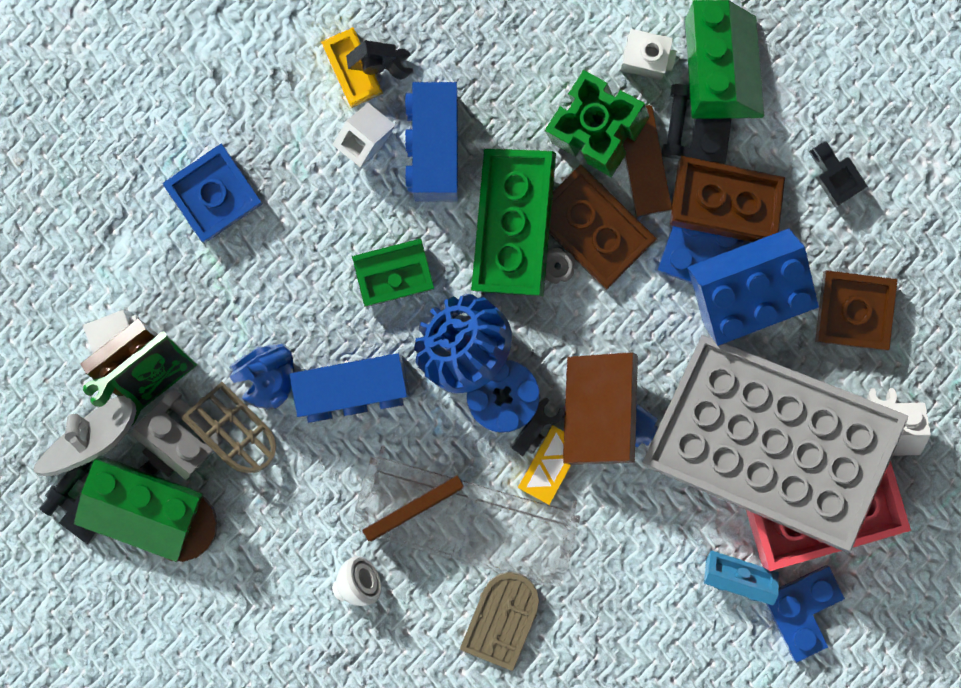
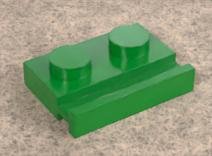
(393, 272)

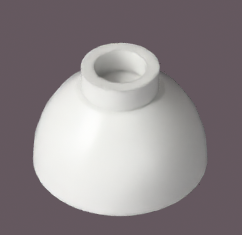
(357, 582)

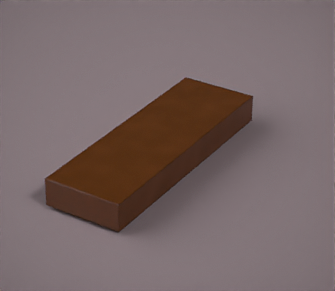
(647, 171)
(413, 508)

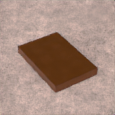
(726, 200)
(596, 227)
(600, 409)

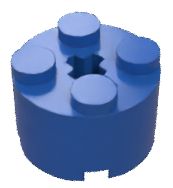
(506, 416)

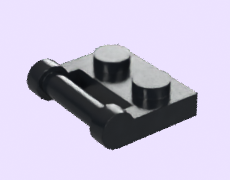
(709, 136)

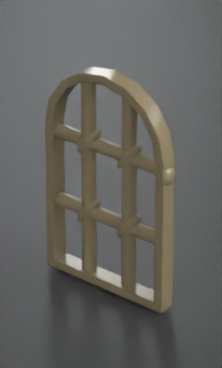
(229, 415)

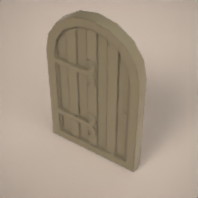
(502, 619)

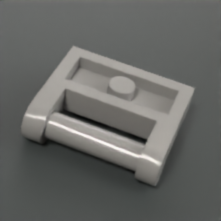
(171, 440)

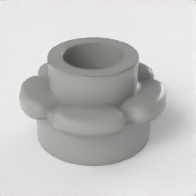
(565, 272)

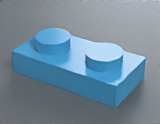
(741, 578)

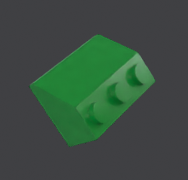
(723, 61)
(137, 508)

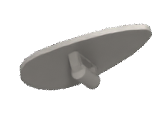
(88, 437)

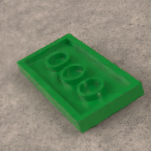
(513, 222)

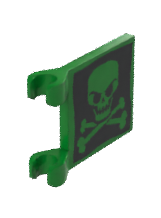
(143, 374)

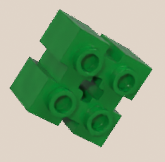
(592, 103)

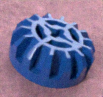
(466, 353)

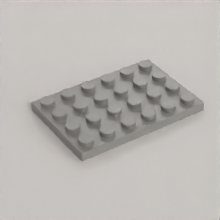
(776, 442)

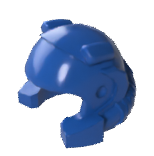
(269, 372)

